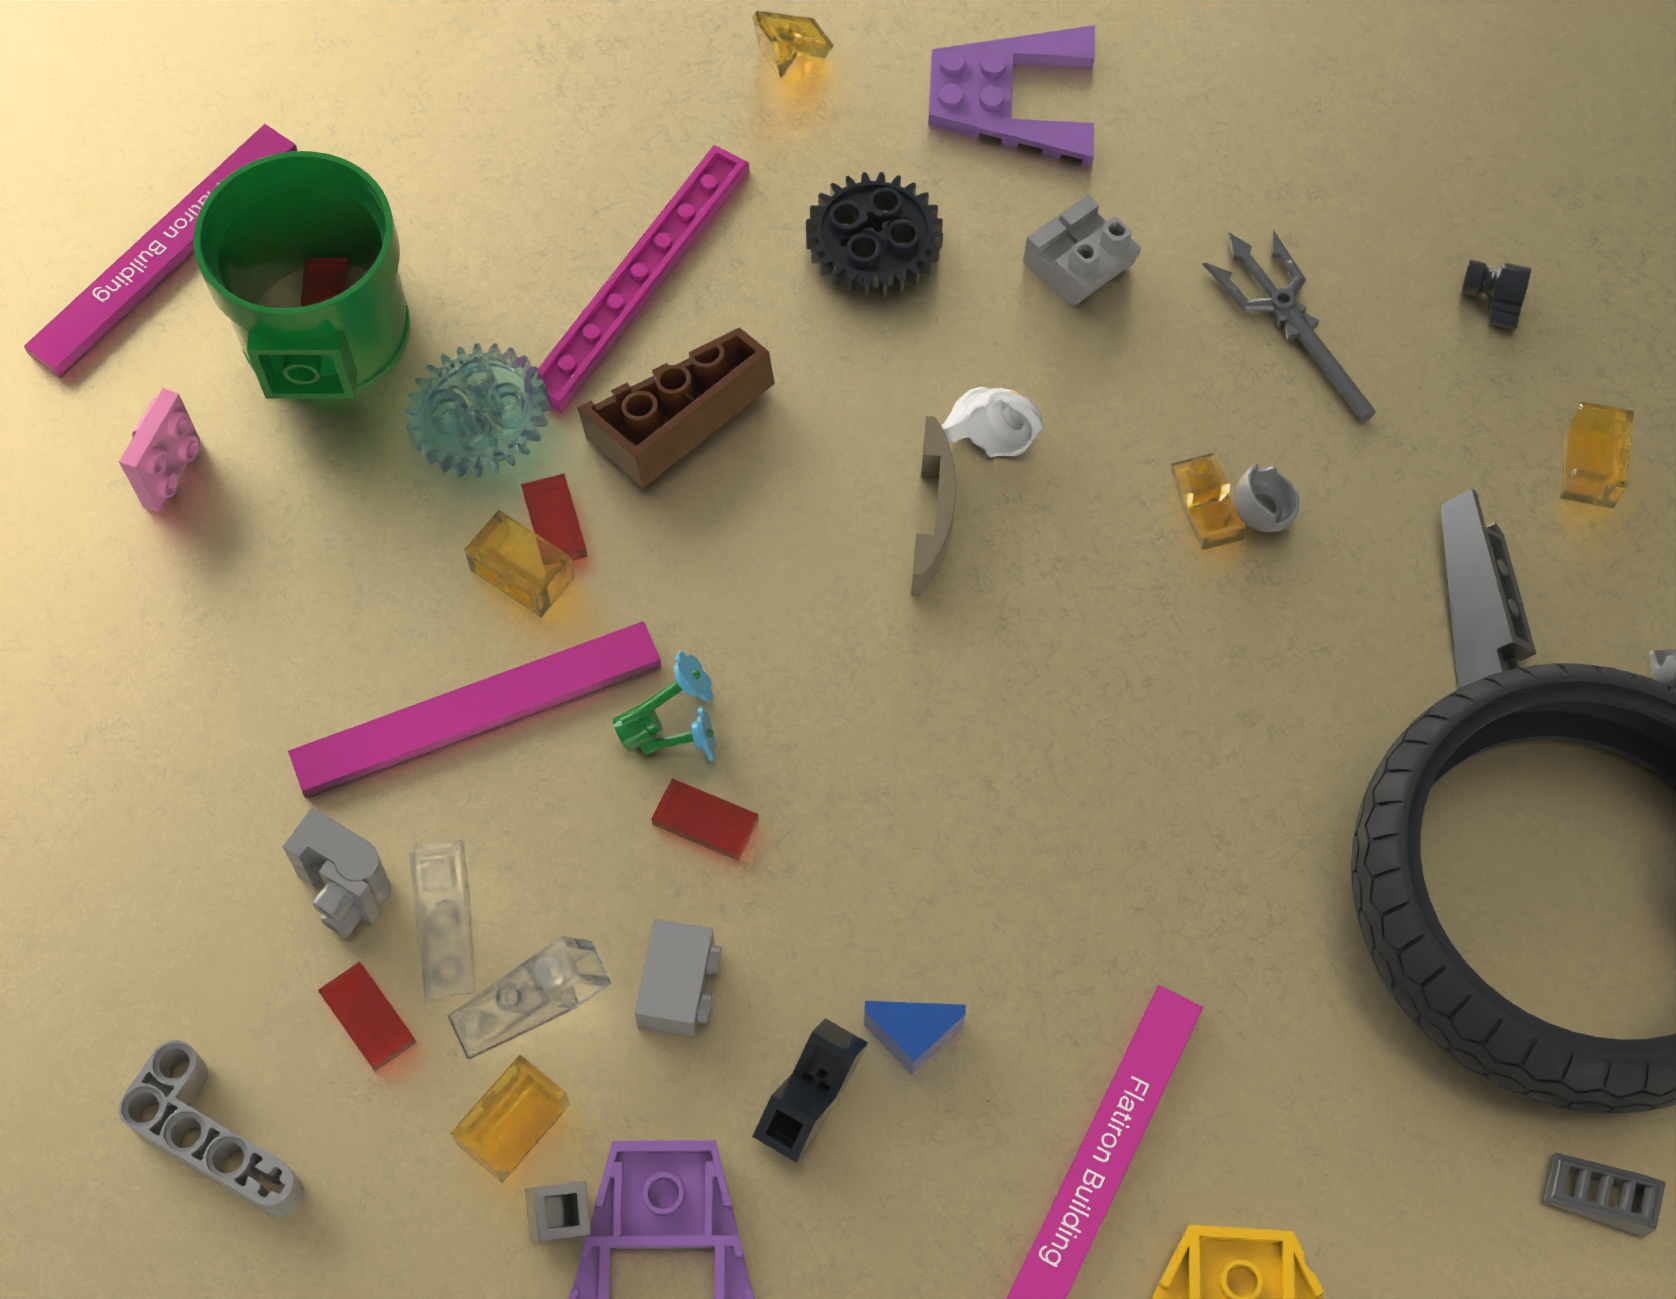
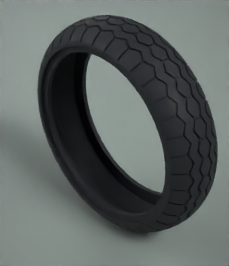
(1400, 926)

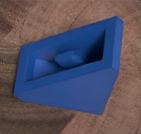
(913, 1029)

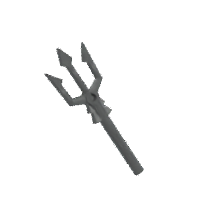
(1290, 315)

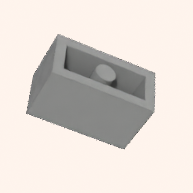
(676, 978)

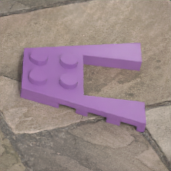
(975, 90)
(663, 1199)

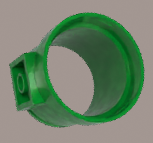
(262, 229)

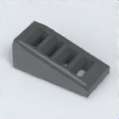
(1629, 1182)

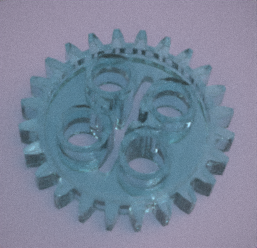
(504, 382)

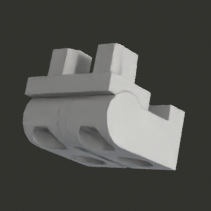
(1080, 251)
(347, 866)

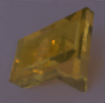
(786, 36)

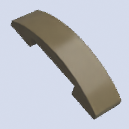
(936, 463)

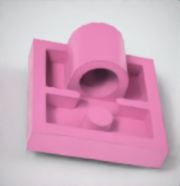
(160, 450)

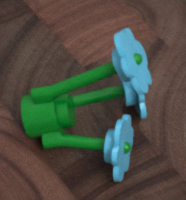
(640, 724)

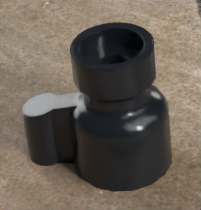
(1504, 287)

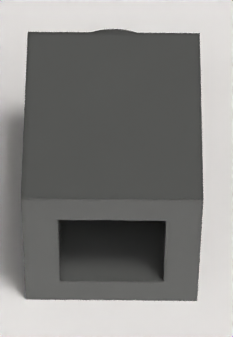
(557, 1211)

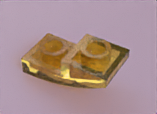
(1207, 501)

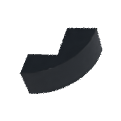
(811, 1091)

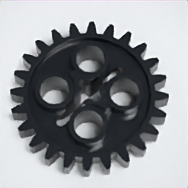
(879, 220)

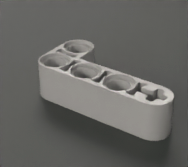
(216, 1141)

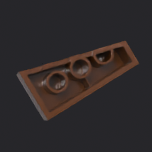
(677, 407)

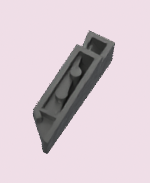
(1483, 594)

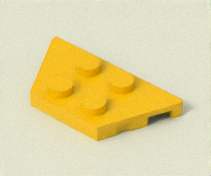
(1238, 1265)

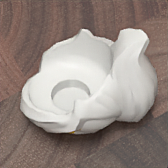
(994, 420)

